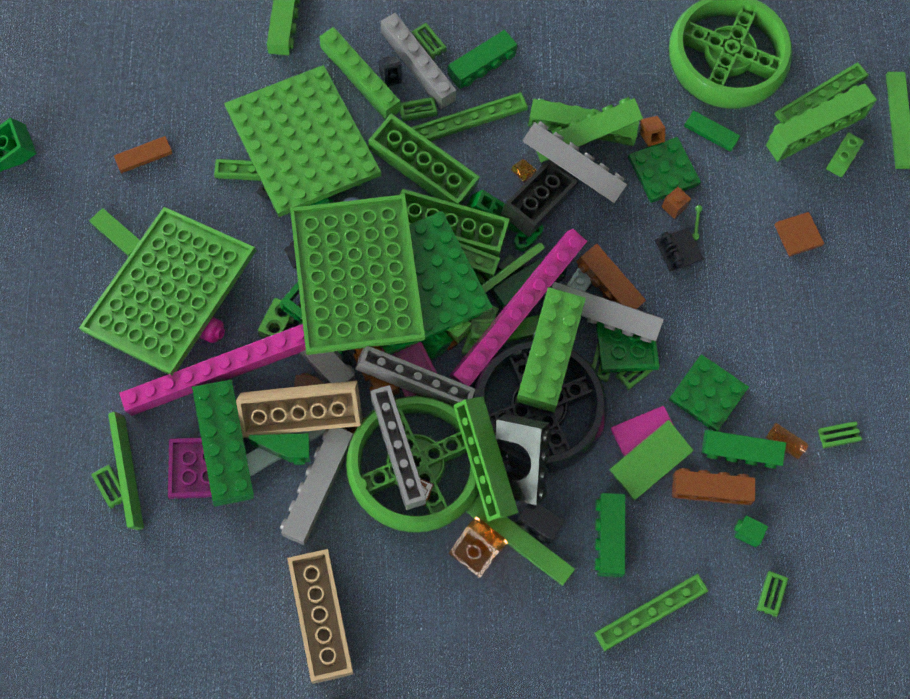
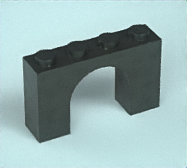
(534, 437)

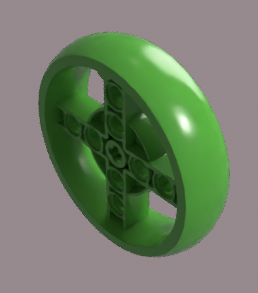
(731, 52)
(364, 485)

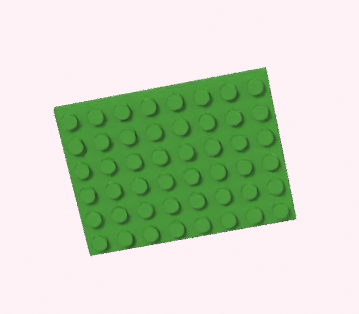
(302, 140)
(356, 274)
(168, 290)

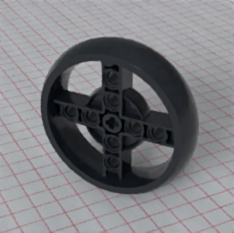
(587, 385)

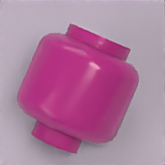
(213, 331)

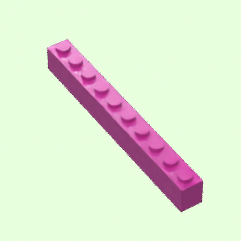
(518, 308)
(214, 370)

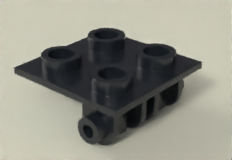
(678, 249)

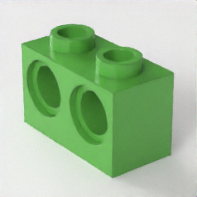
(845, 154)
(273, 320)

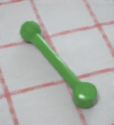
(698, 208)

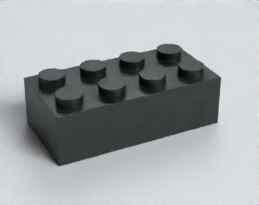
(539, 198)

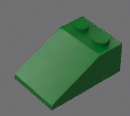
(15, 144)

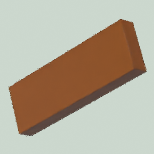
(143, 154)

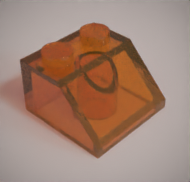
(478, 547)

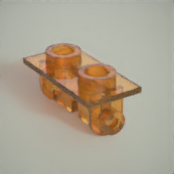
(794, 445)

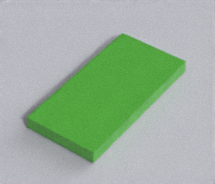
(651, 460)

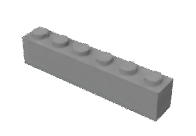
(418, 61)
(574, 162)
(616, 315)
(412, 377)
(398, 447)
(316, 486)

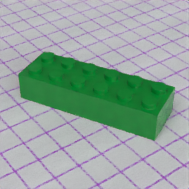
(222, 443)

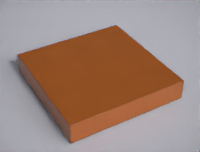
(799, 234)

